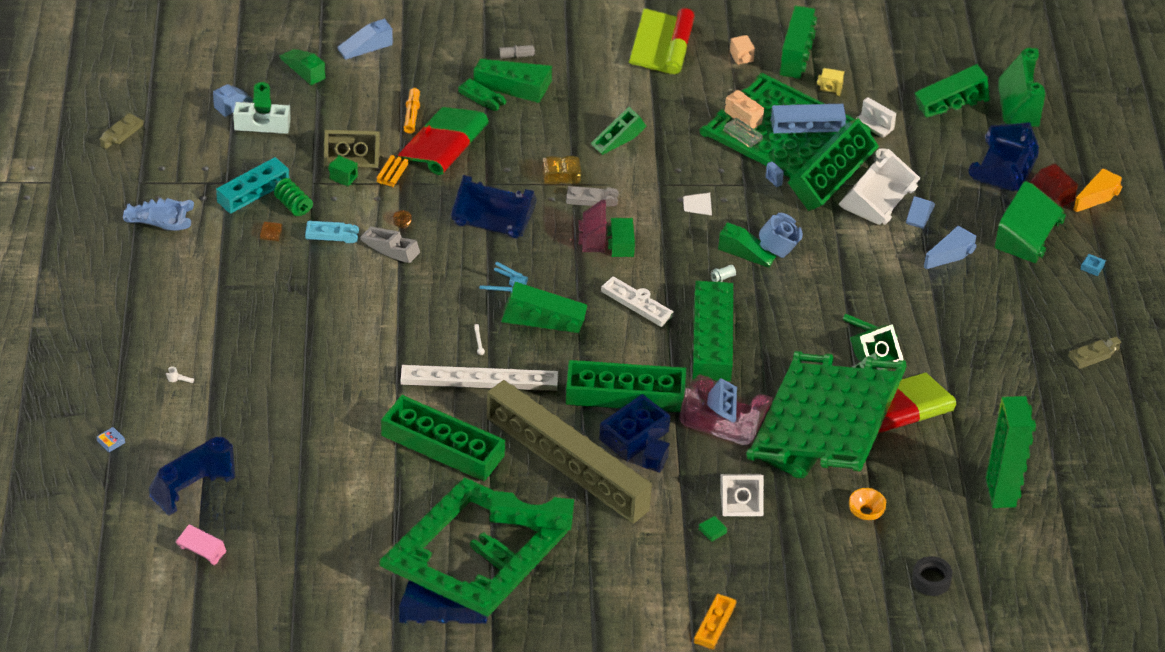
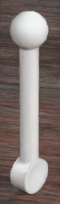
(480, 351)

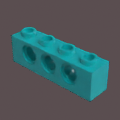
(251, 185)

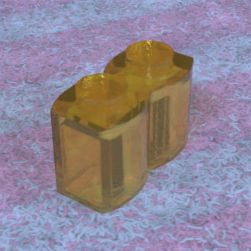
(561, 170)

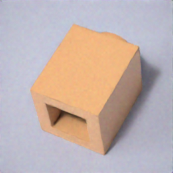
(742, 49)

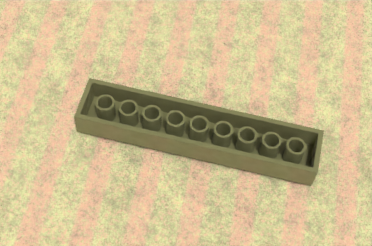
(569, 451)

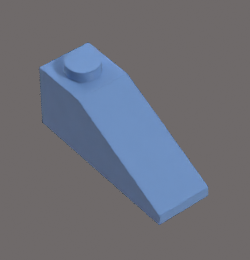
(370, 38)
(952, 248)
(723, 399)

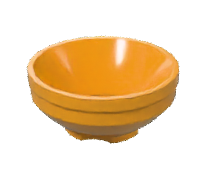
(869, 499)

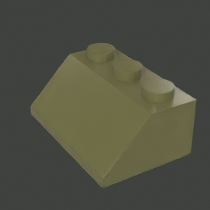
(354, 145)

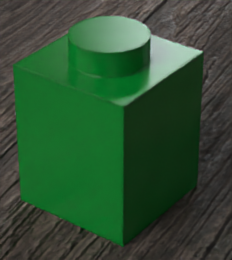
(343, 171)

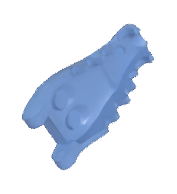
(163, 214)

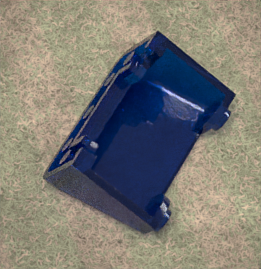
(1009, 156)
(493, 208)
(211, 458)

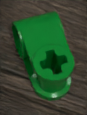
(262, 98)

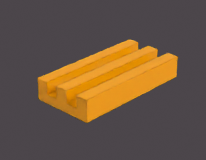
(403, 164)

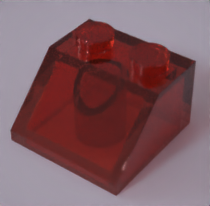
(1056, 184)

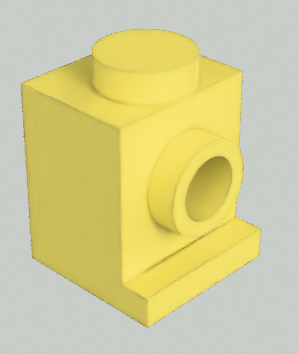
(831, 81)

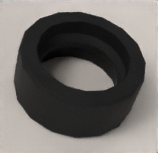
(934, 564)

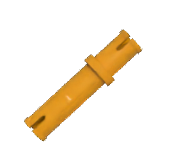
(412, 106)

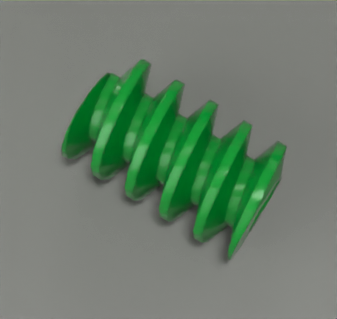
(293, 197)

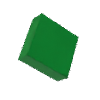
(713, 528)

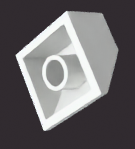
(742, 494)

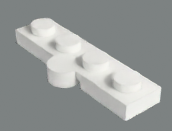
(637, 300)

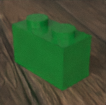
(621, 237)

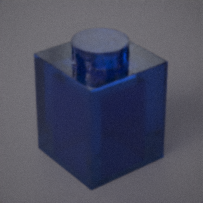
(655, 455)

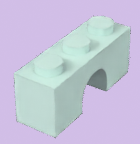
(249, 120)

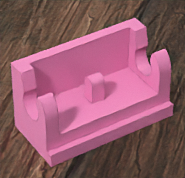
(202, 544)

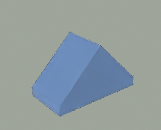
(919, 212)

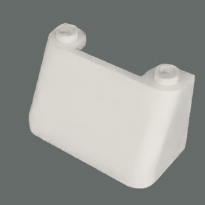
(880, 189)

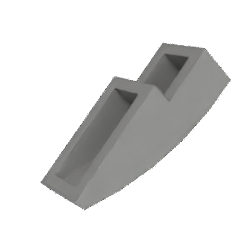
(391, 244)

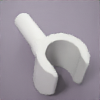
(173, 376)

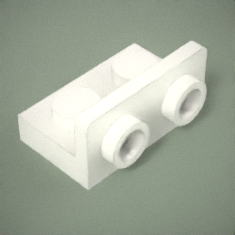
(877, 117)

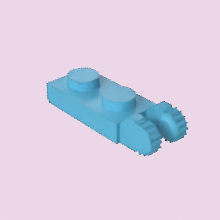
(331, 231)

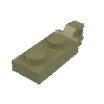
(121, 130)
(1094, 352)

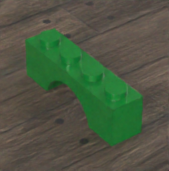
(510, 510)

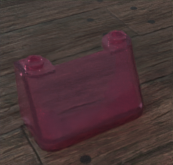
(699, 416)

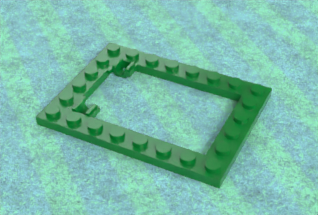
(484, 595)

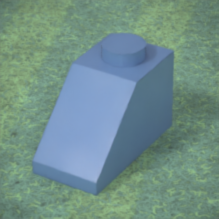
(226, 98)

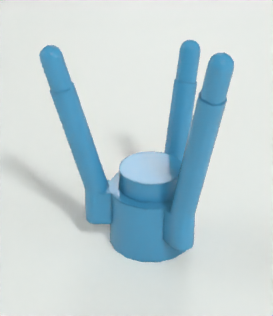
(513, 275)

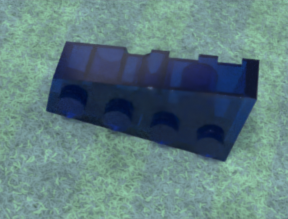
(425, 605)

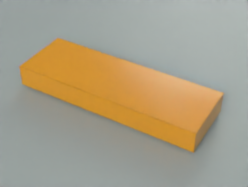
(715, 621)

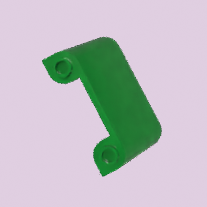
(1019, 96)
(1028, 223)

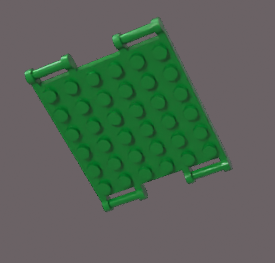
(785, 150)
(827, 411)

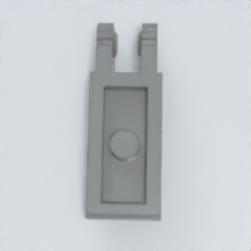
(591, 196)

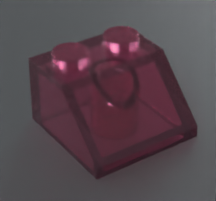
(593, 228)

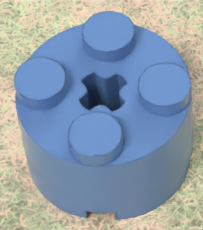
(780, 234)

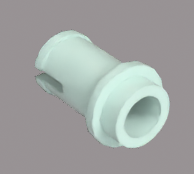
(719, 275)

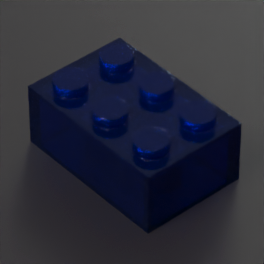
(633, 426)

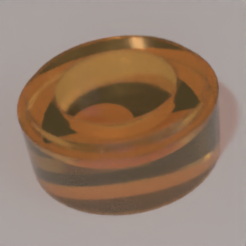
(402, 219)

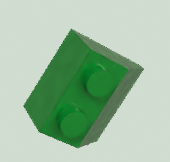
(879, 341)

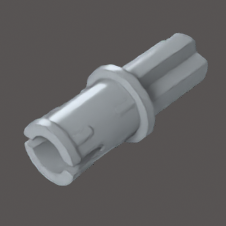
(517, 51)

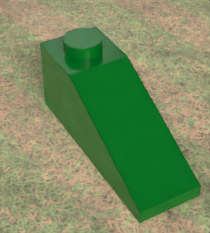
(305, 64)
(620, 131)
(743, 244)

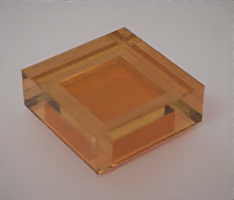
(271, 231)

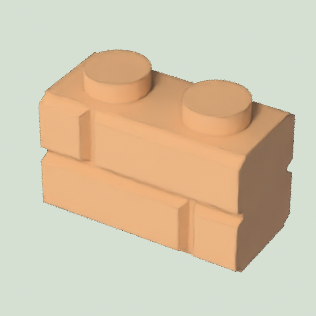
(744, 108)

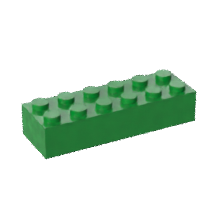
(833, 164)
(713, 330)
(619, 384)
(443, 437)
(1010, 451)

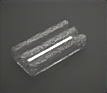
(741, 134)

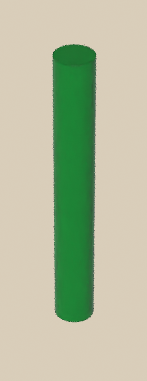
(859, 323)

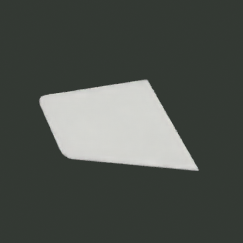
(698, 203)

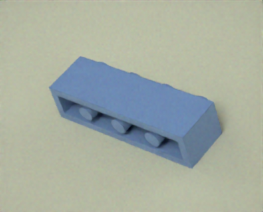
(807, 118)

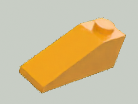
(1099, 190)

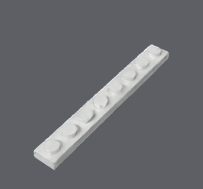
(478, 377)

